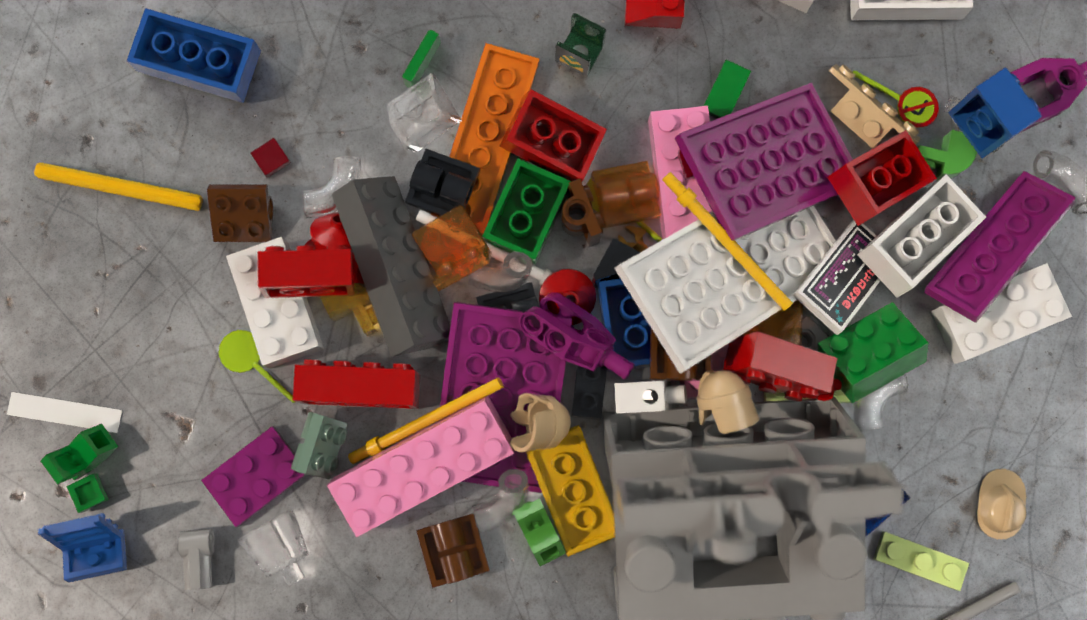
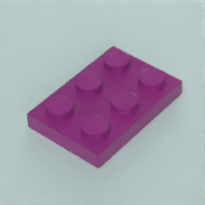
(253, 477)

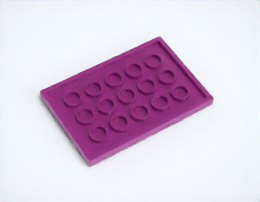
(765, 160)
(491, 345)

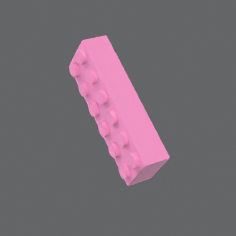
(421, 466)

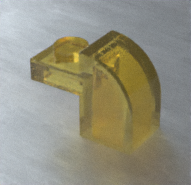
(342, 306)

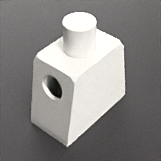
(637, 396)

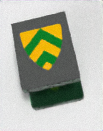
(582, 33)

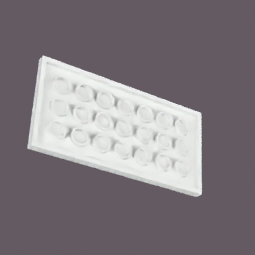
(704, 297)

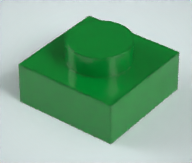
(87, 493)

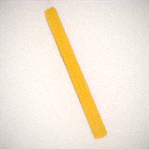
(118, 186)

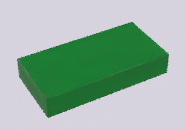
(421, 58)
(726, 89)

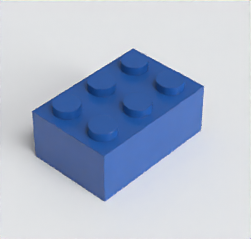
(995, 112)
(625, 323)

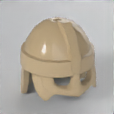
(727, 399)
(545, 422)

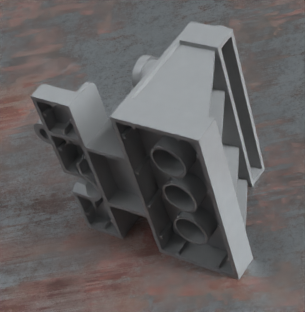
(785, 476)

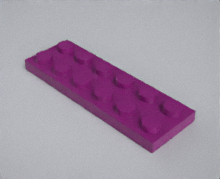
(999, 246)

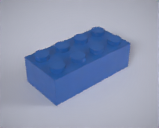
(194, 55)

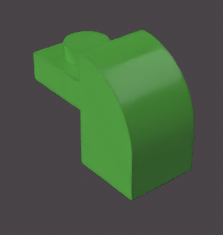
(954, 156)
(539, 532)

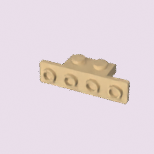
(865, 113)

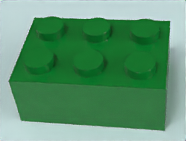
(526, 210)
(875, 351)

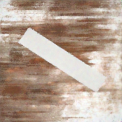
(63, 412)

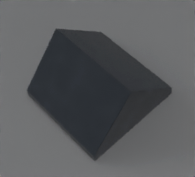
(614, 256)

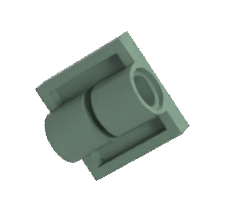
(321, 446)

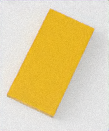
(574, 492)

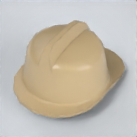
(1001, 504)

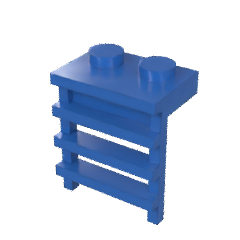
(89, 546)

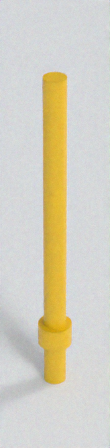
(687, 198)
(379, 444)

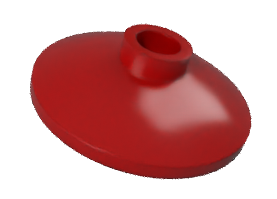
(329, 231)
(569, 283)

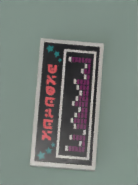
(840, 280)

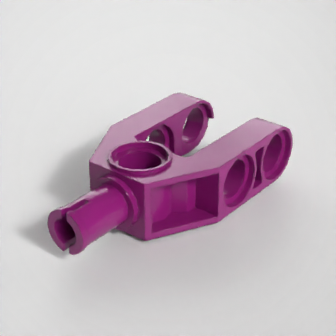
(1050, 70)
(583, 347)

